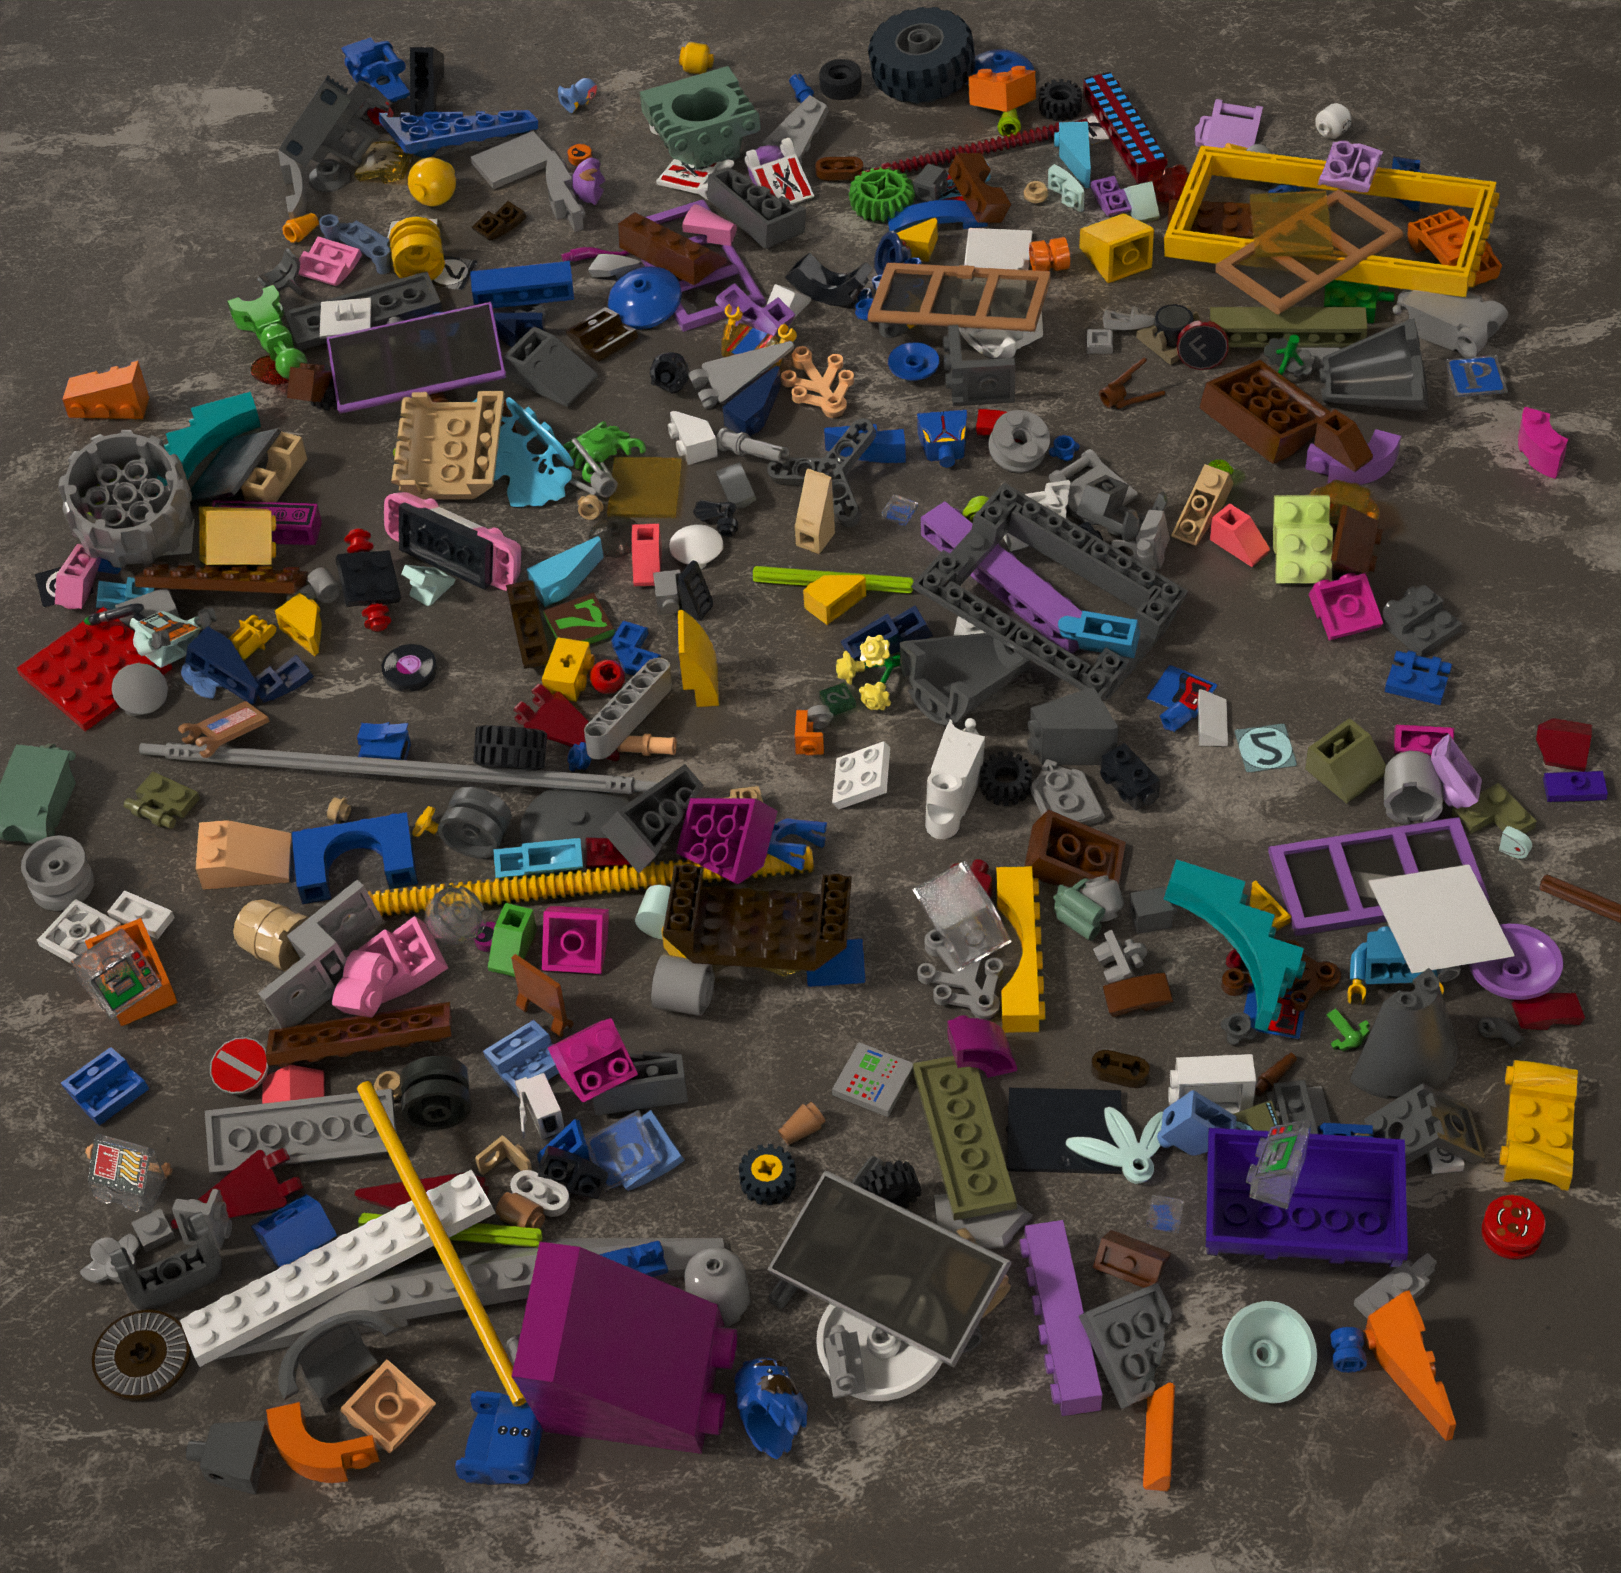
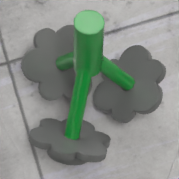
(1281, 351)

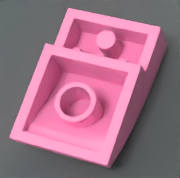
(413, 956)

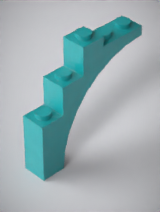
(210, 428)
(1249, 930)

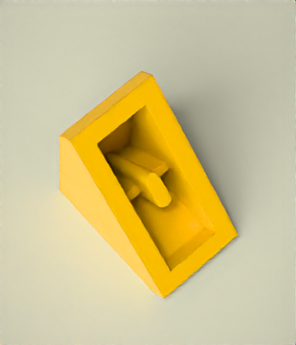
(921, 238)

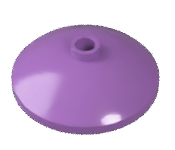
(1528, 973)

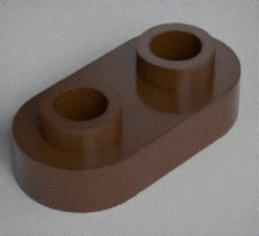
(838, 168)

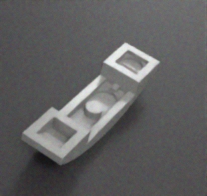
(291, 174)

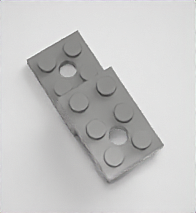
(321, 947)

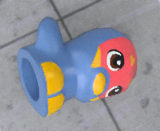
(577, 95)

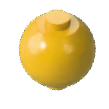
(432, 181)

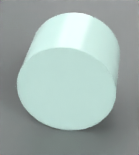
(653, 910)

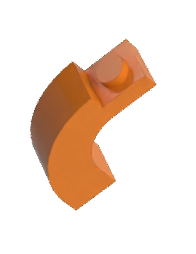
(312, 1457)

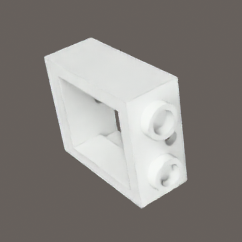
(1217, 1071)

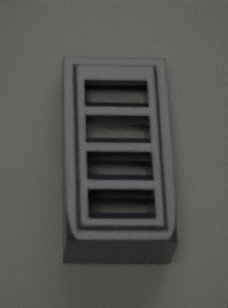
(694, 592)

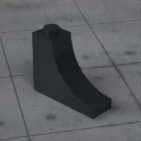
(425, 76)

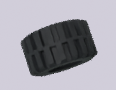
(510, 747)

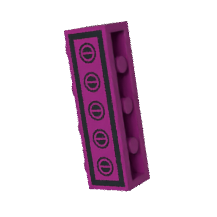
(294, 521)

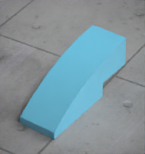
(538, 858)

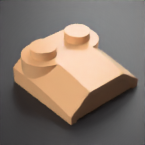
(388, 1407)

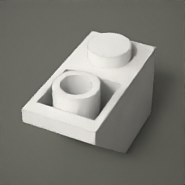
(693, 437)

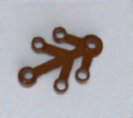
(1312, 974)

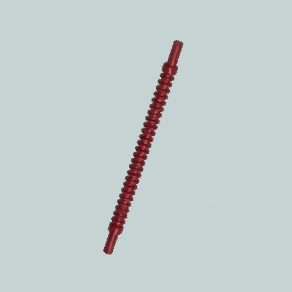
(980, 147)

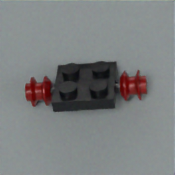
(368, 579)

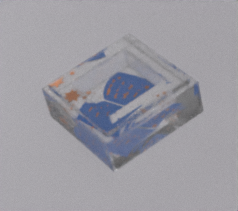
(899, 510)
(1165, 1213)

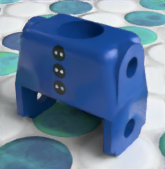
(501, 1442)

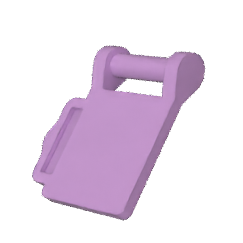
(1224, 129)

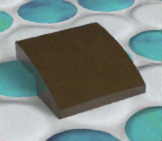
(602, 334)

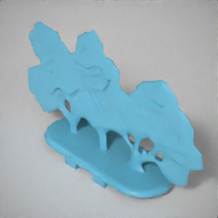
(514, 460)

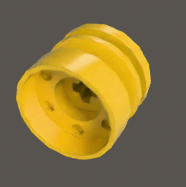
(416, 248)

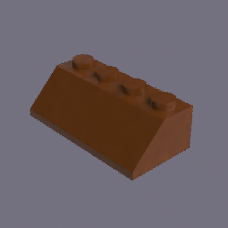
(667, 249)

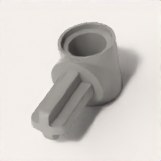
(319, 586)

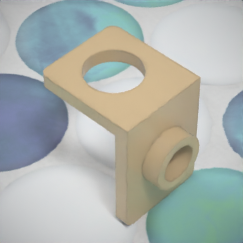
(503, 1149)

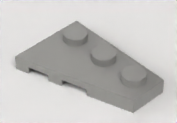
(800, 126)

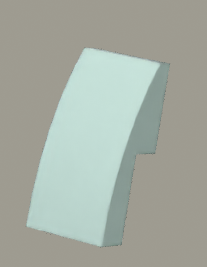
(1067, 186)

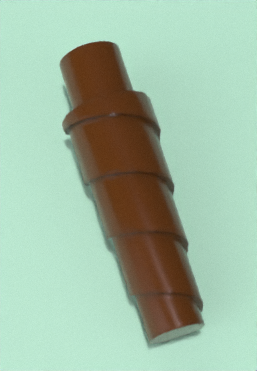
(1274, 1074)

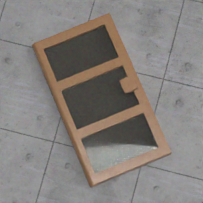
(1289, 279)
(960, 296)

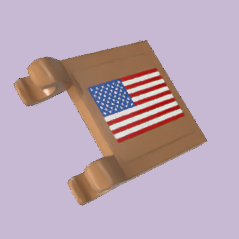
(223, 727)

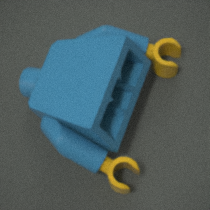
(1379, 963)

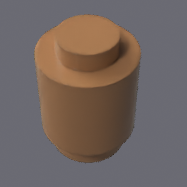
(520, 1211)

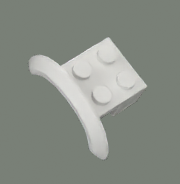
(1000, 343)

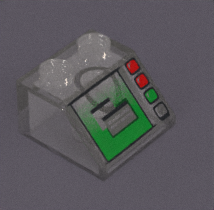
(115, 973)
(1279, 1163)

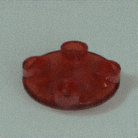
(1169, 182)

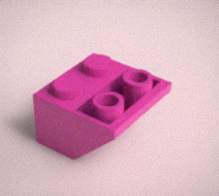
(593, 1060)

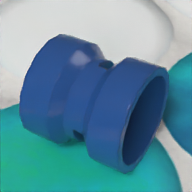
(1348, 1349)

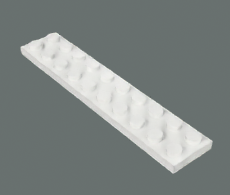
(331, 1270)

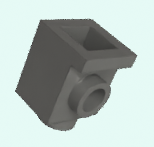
(930, 183)

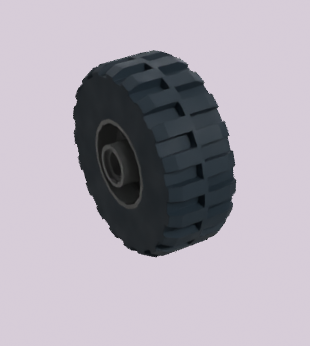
(922, 55)

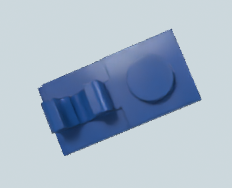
(643, 1258)

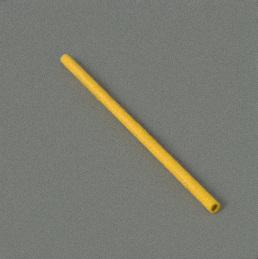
(441, 1242)

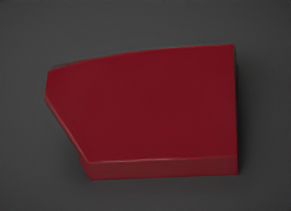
(1564, 743)

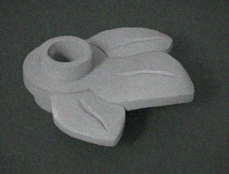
(102, 1265)

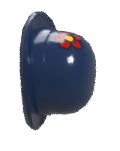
(891, 250)

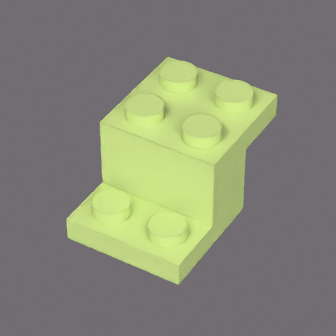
(1302, 538)

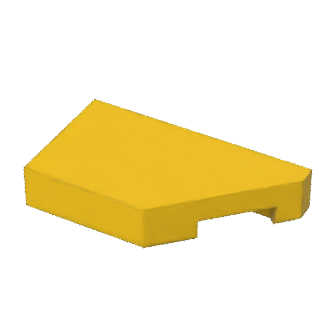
(1264, 901)

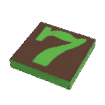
(580, 620)

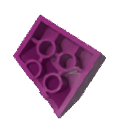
(727, 835)

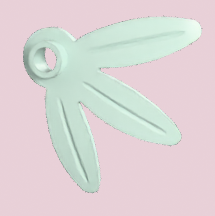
(1129, 1150)

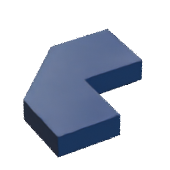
(627, 647)

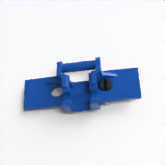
(367, 63)

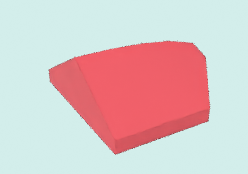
(293, 1084)

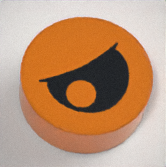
(579, 153)

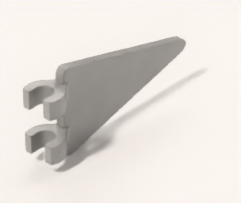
(735, 372)

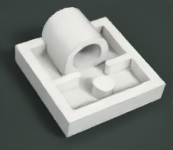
(861, 775)

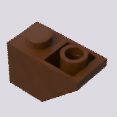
(308, 382)
(1342, 440)

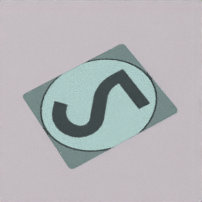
(1265, 747)

